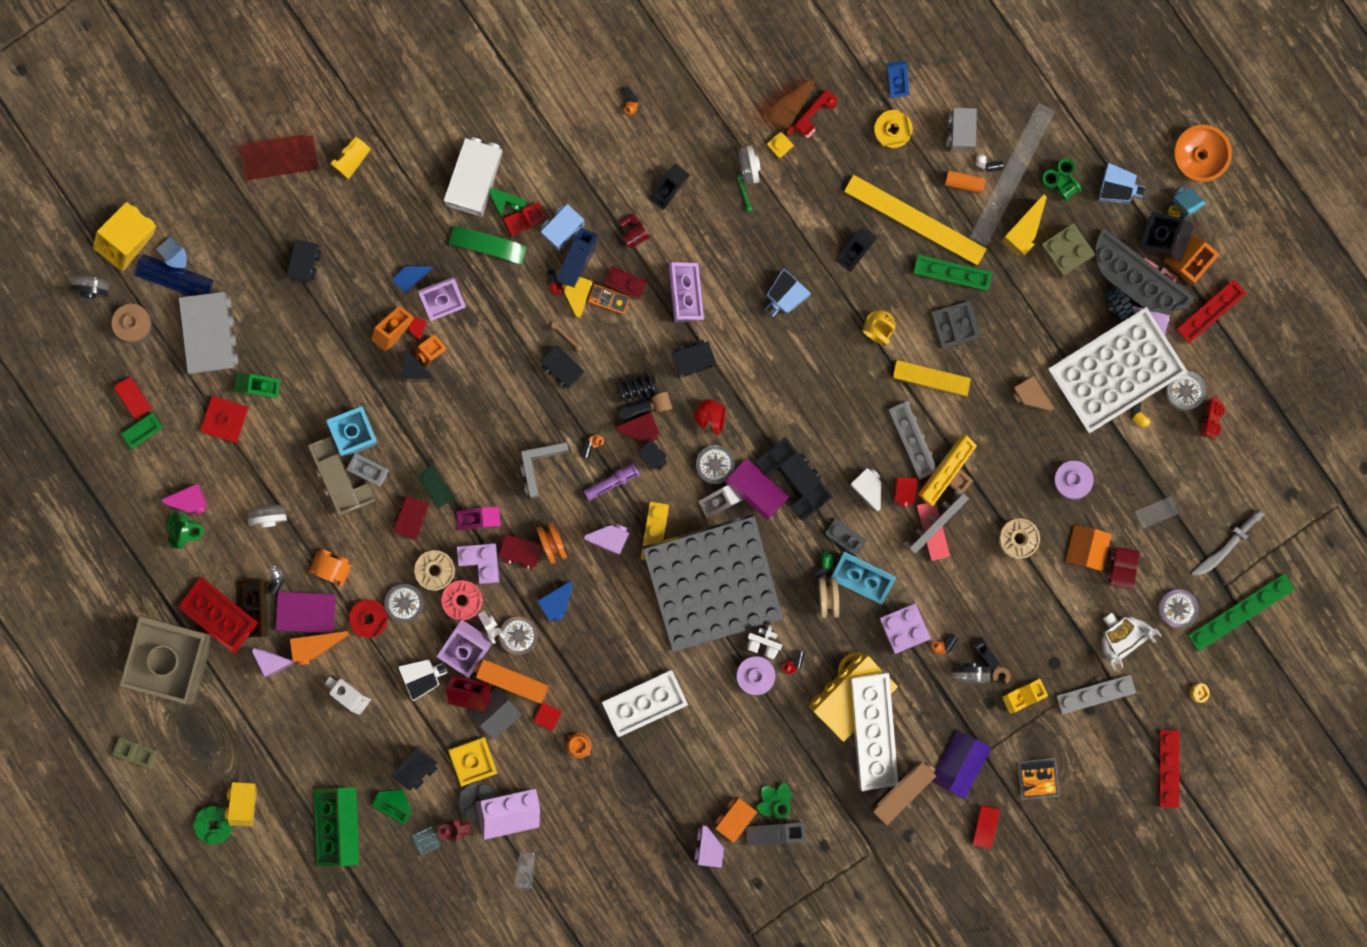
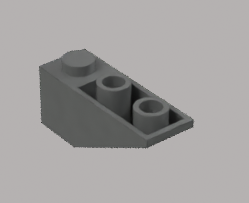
(776, 833)

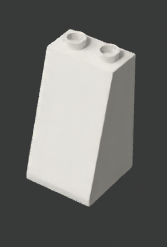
(473, 176)

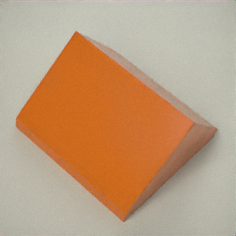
(1088, 548)

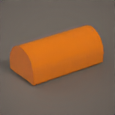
(965, 182)

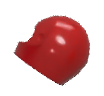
(711, 411)

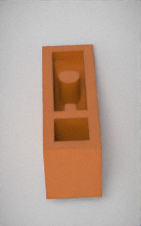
(311, 647)

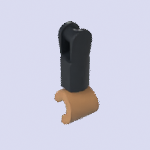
(659, 403)
(991, 661)

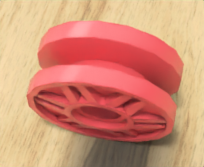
(473, 596)

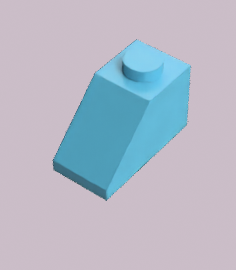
(1187, 201)

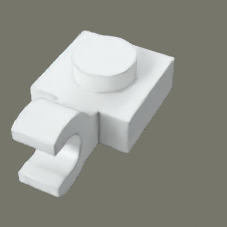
(490, 624)

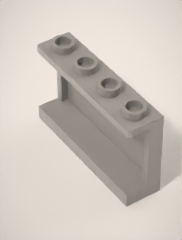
(208, 333)

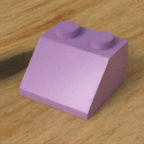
(609, 538)

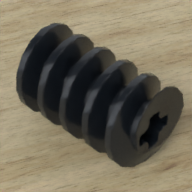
(637, 388)

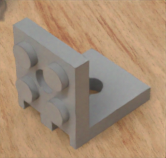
(527, 468)

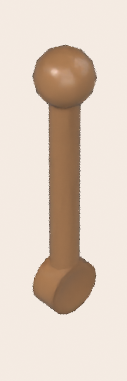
(555, 325)

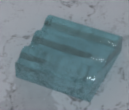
(426, 841)

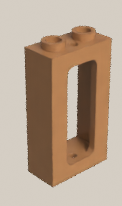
(904, 792)

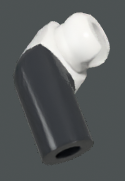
(988, 166)

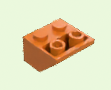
(1195, 261)

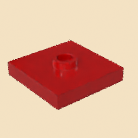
(224, 419)

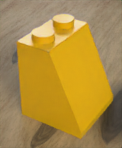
(123, 236)

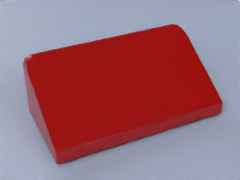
(132, 397)

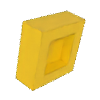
(780, 145)

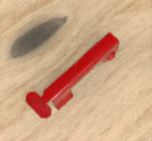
(803, 125)

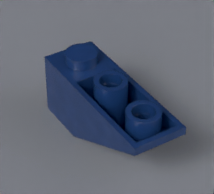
(578, 257)

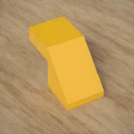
(1025, 696)

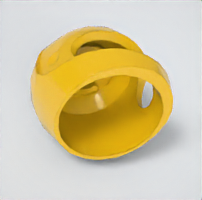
(879, 326)

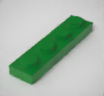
(952, 273)

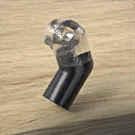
(277, 578)

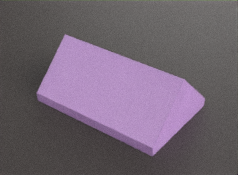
(686, 292)

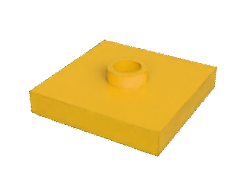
(472, 761)

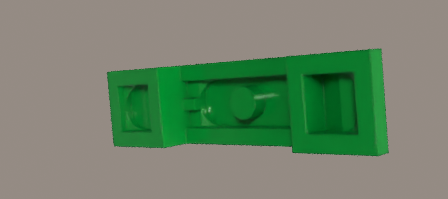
(487, 244)

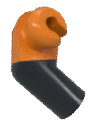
(631, 101)
(591, 443)
(944, 646)

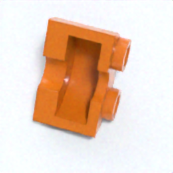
(330, 568)

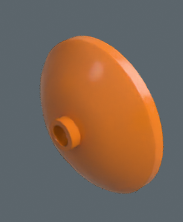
(1212, 144)

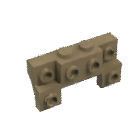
(336, 478)

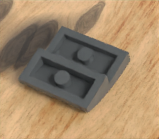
(956, 324)

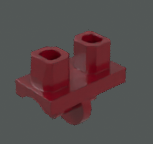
(453, 830)

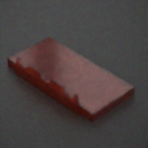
(280, 156)

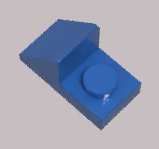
(897, 79)

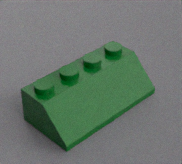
(336, 826)

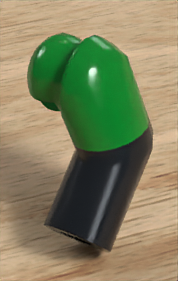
(826, 565)

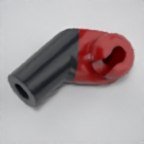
(552, 282)
(795, 664)

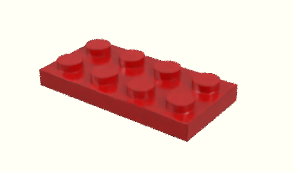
(218, 614)

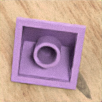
(442, 298)
(270, 662)

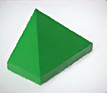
(393, 805)

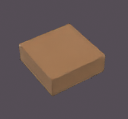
(960, 481)

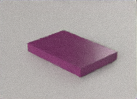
(756, 489)
(306, 612)

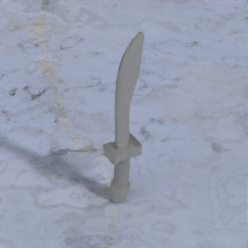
(1215, 559)

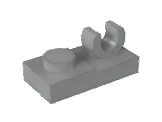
(367, 470)

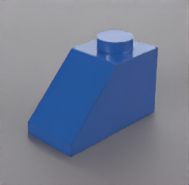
(557, 602)

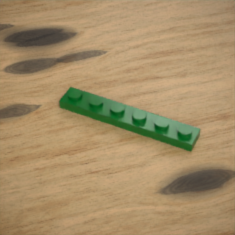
(1241, 612)

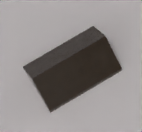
(254, 601)

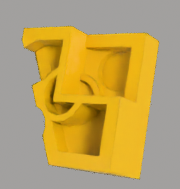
(351, 157)

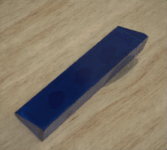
(173, 278)

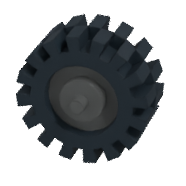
(1118, 304)

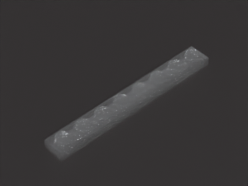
(1012, 174)

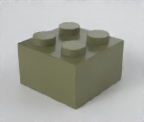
(1067, 250)

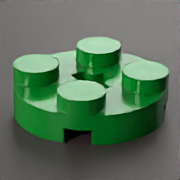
(202, 825)

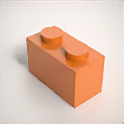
(735, 819)

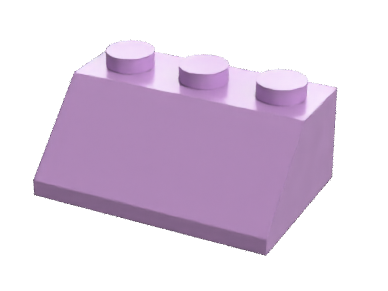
(508, 813)

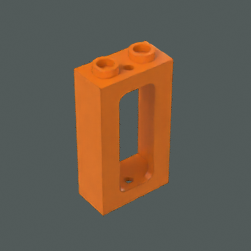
(511, 681)

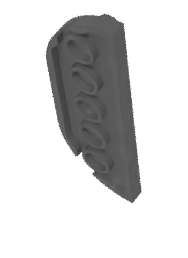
(1138, 277)

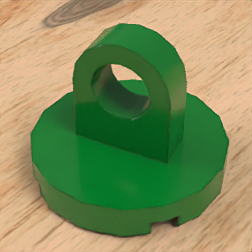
(179, 529)

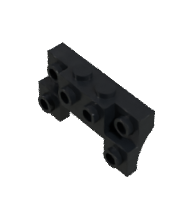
(801, 476)

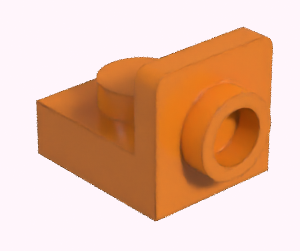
(429, 350)

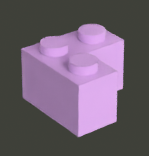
(485, 557)

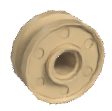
(1027, 530)
(423, 565)
(828, 597)

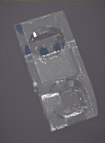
(525, 870)

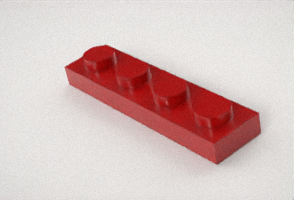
(1211, 311)
(1169, 768)

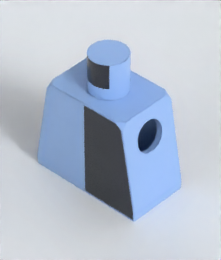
(1119, 186)
(785, 294)

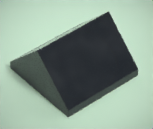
(413, 370)

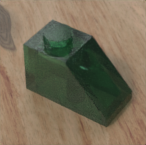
(435, 486)

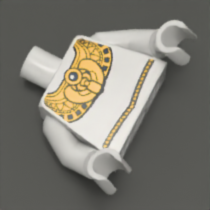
(1124, 637)

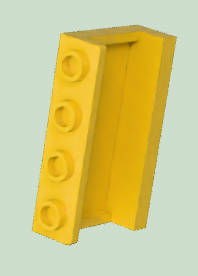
(835, 702)

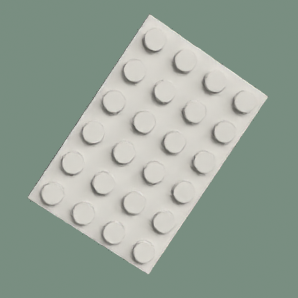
(1118, 370)

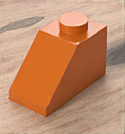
(391, 328)

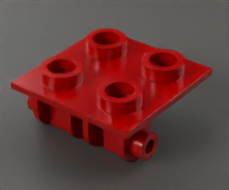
(1216, 410)

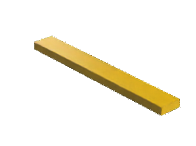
(915, 220)

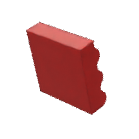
(547, 716)

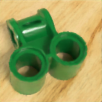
(1063, 180)

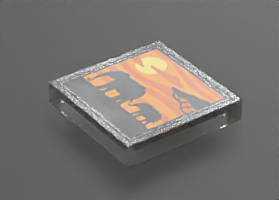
(1038, 778)

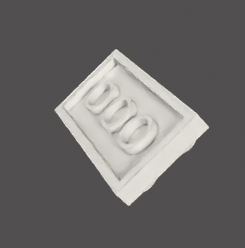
(645, 703)

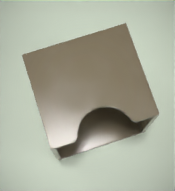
(166, 660)

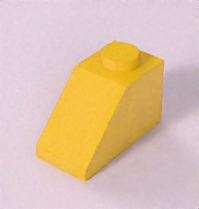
(578, 296)

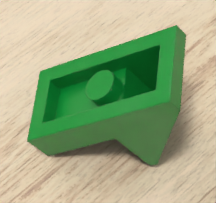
(501, 199)

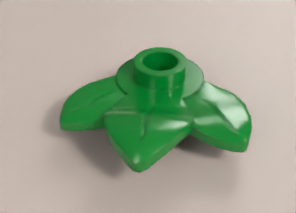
(773, 799)

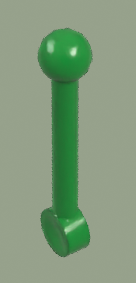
(748, 207)

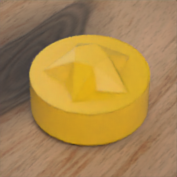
(1199, 692)

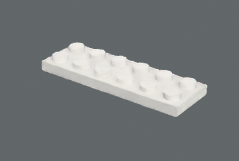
(874, 731)

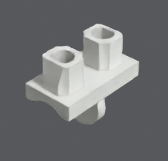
(772, 647)

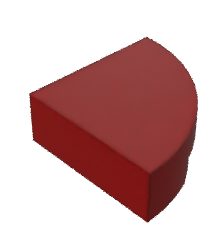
(417, 327)

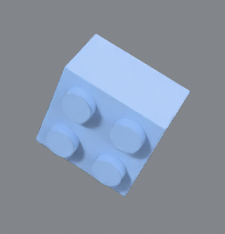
(562, 227)

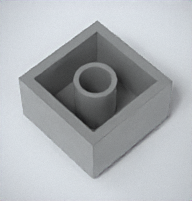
(962, 130)

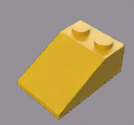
(1024, 232)

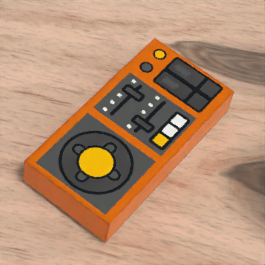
(609, 299)

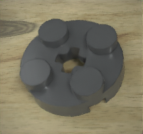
(468, 796)

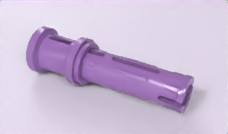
(620, 477)

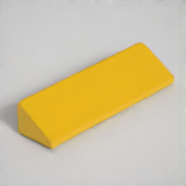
(931, 378)

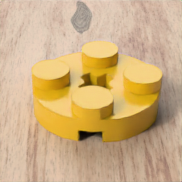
(884, 123)

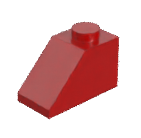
(904, 491)

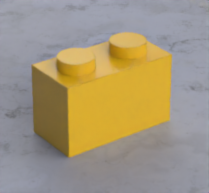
(241, 805)

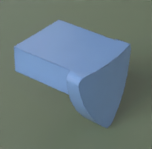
(173, 253)

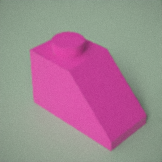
(188, 500)
(478, 518)

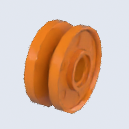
(551, 542)

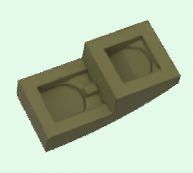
(135, 753)

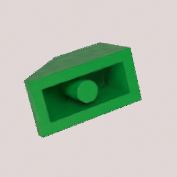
(256, 385)

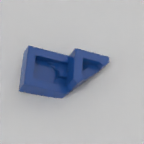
(410, 276)

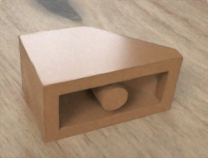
(1031, 395)

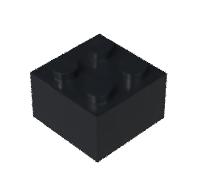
(1166, 236)
(693, 359)

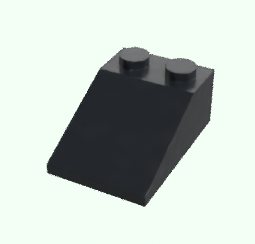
(415, 769)

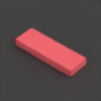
(937, 543)

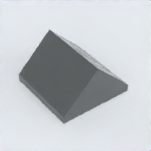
(498, 714)

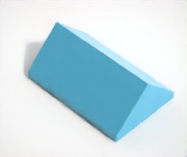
(863, 578)

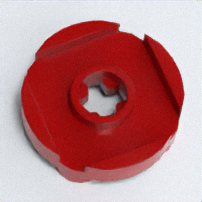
(358, 623)

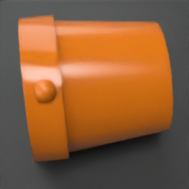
(578, 745)

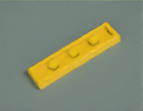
(947, 470)

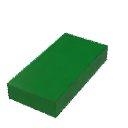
(142, 431)

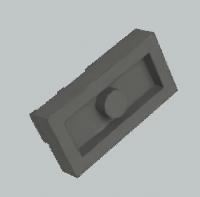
(845, 537)

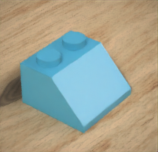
(352, 431)

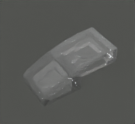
(1156, 512)

